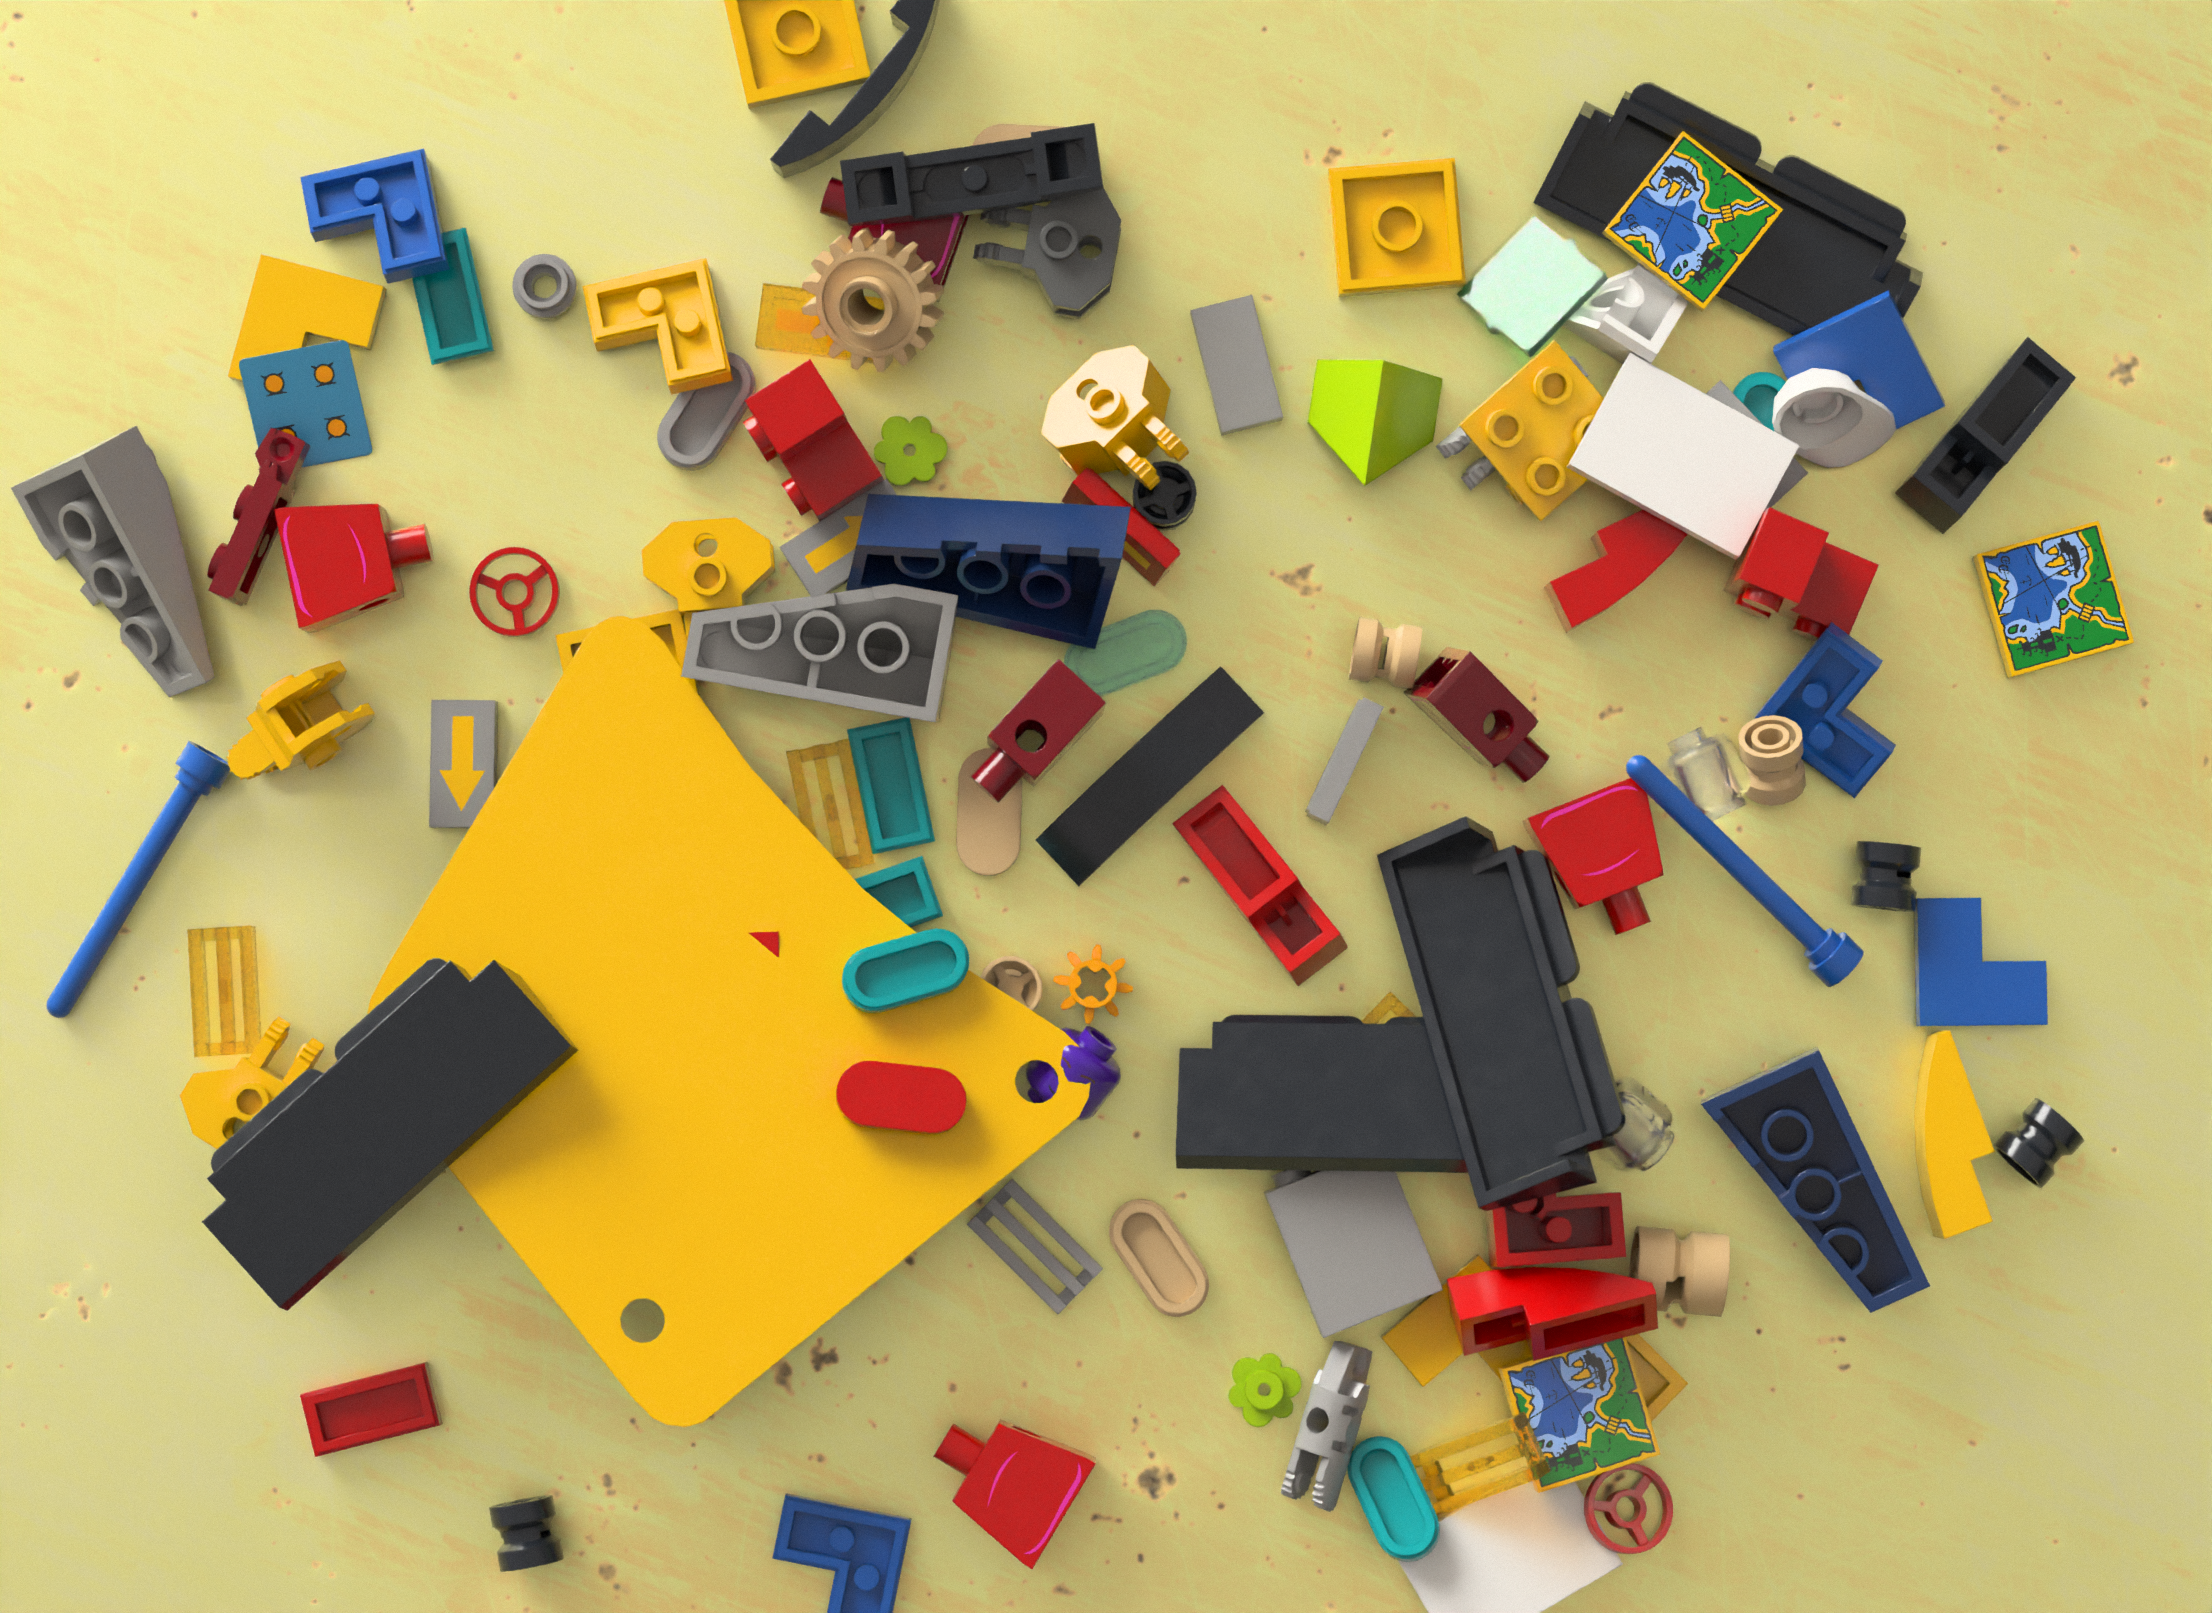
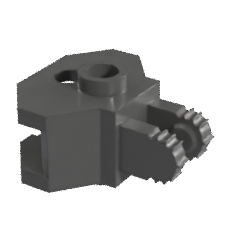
(1054, 247)

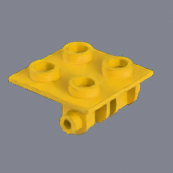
(1535, 428)

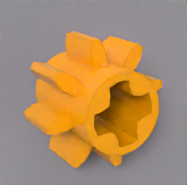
(1111, 986)

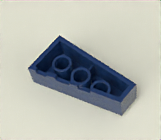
(1008, 561)
(1812, 1158)

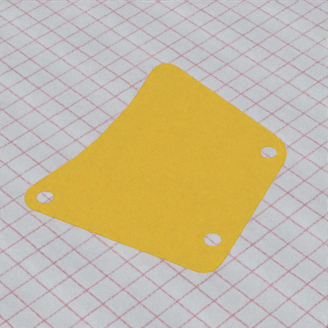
(700, 1117)

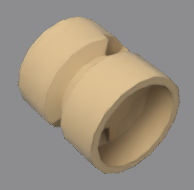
(1683, 1270)

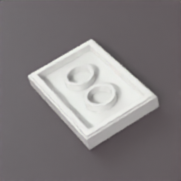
(1683, 456)
(1511, 1554)

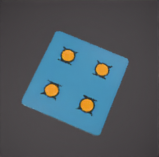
(310, 396)

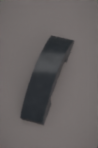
(816, 141)
(972, 178)
(1149, 775)

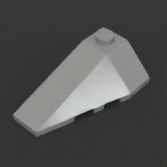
(121, 534)
(846, 648)

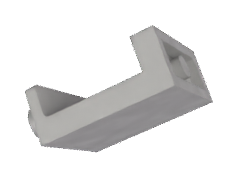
(1351, 1244)

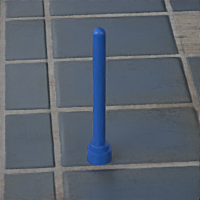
(197, 775)
(1830, 954)

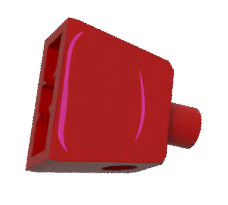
(345, 560)
(1602, 850)
(1015, 1484)

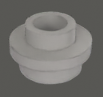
(534, 269)

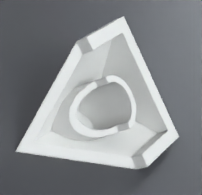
(1629, 315)

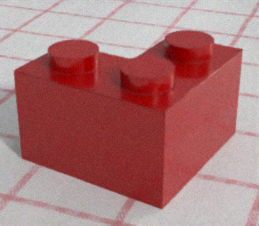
(814, 441)
(1799, 576)
(1556, 1230)

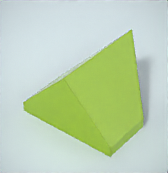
(1373, 412)

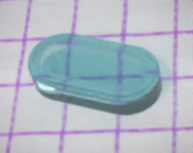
(1130, 652)

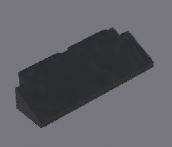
(1812, 263)
(1495, 997)
(1315, 1097)
(381, 1123)

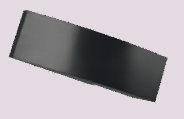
(1985, 435)

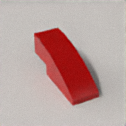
(1628, 556)
(1260, 885)
(1548, 1308)

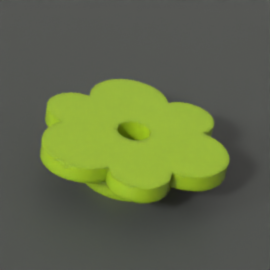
(899, 434)
(1249, 1375)

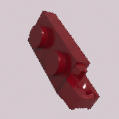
(239, 562)

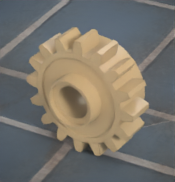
(851, 321)

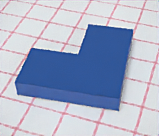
(384, 195)
(1873, 347)
(1817, 700)
(1954, 982)
(855, 1542)

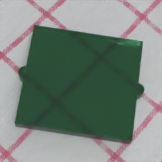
(1532, 286)

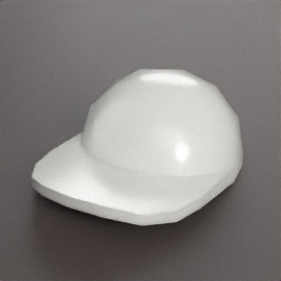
(1830, 418)

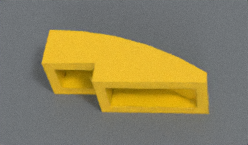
(1947, 1139)

